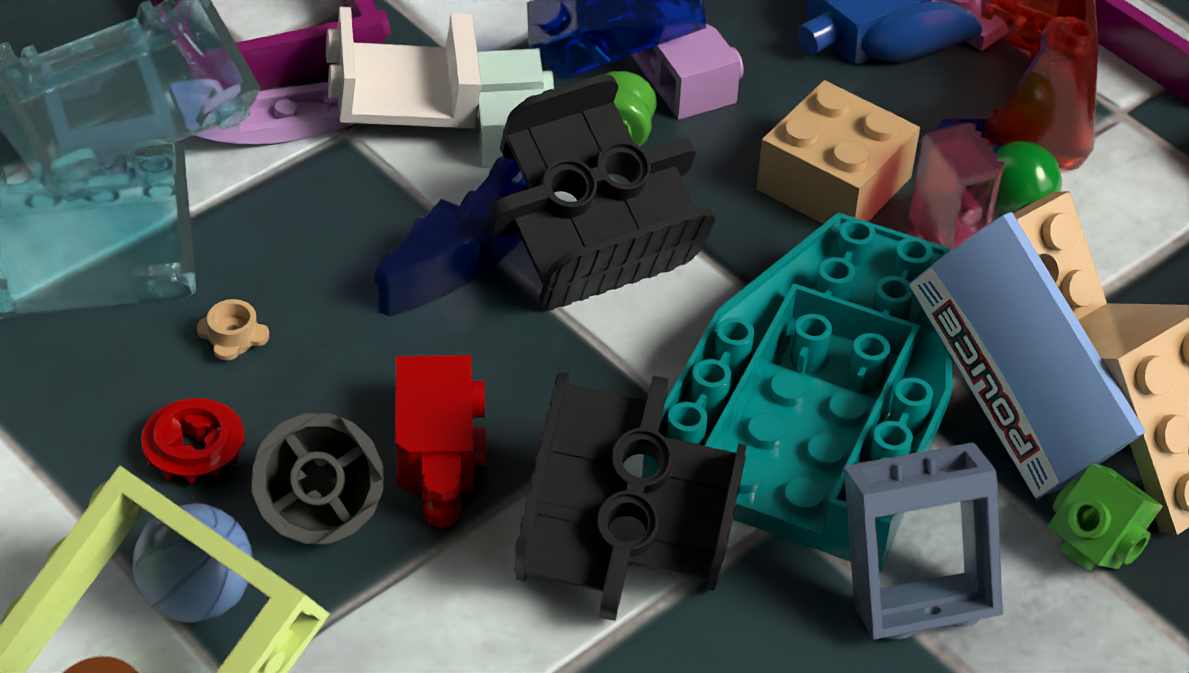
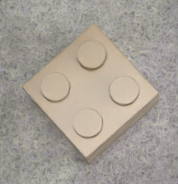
(837, 156)

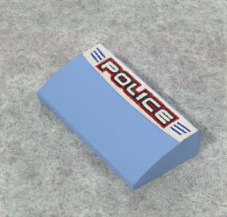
(1026, 357)

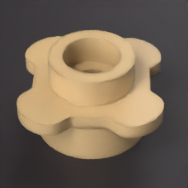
(232, 328)

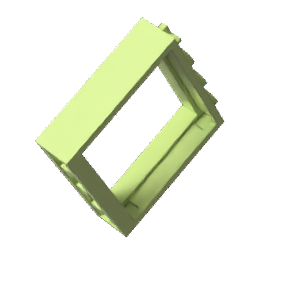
(75, 561)

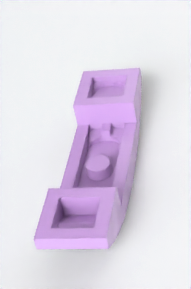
(284, 117)

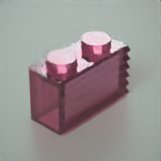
(955, 185)

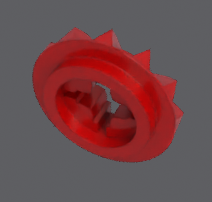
(202, 420)

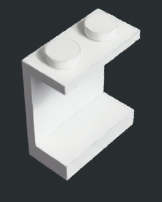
(405, 81)

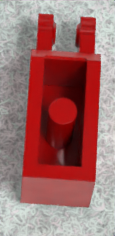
(437, 432)

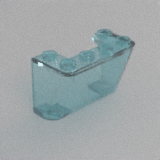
(103, 245)

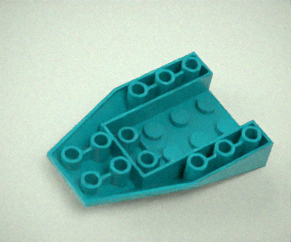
(814, 374)

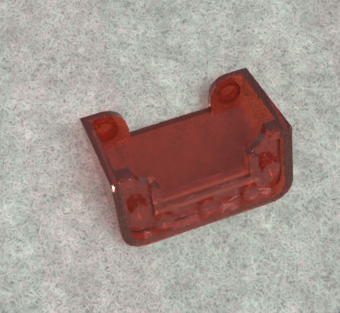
(1059, 89)

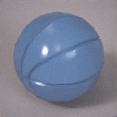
(180, 576)

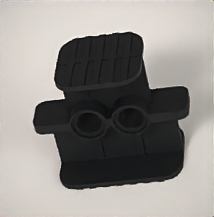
(614, 230)
(585, 487)

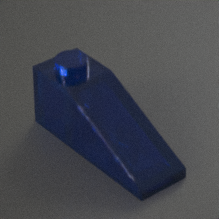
(596, 32)

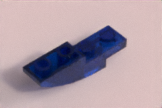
(448, 245)

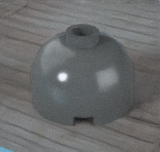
(317, 478)

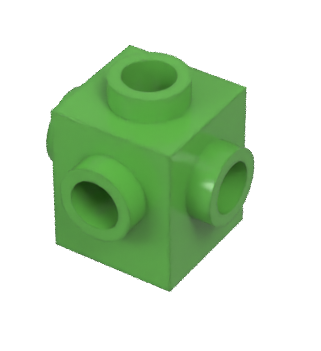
(1103, 518)

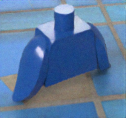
(885, 28)

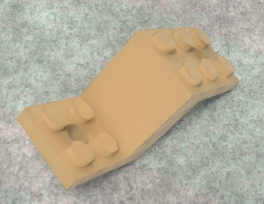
(1139, 345)

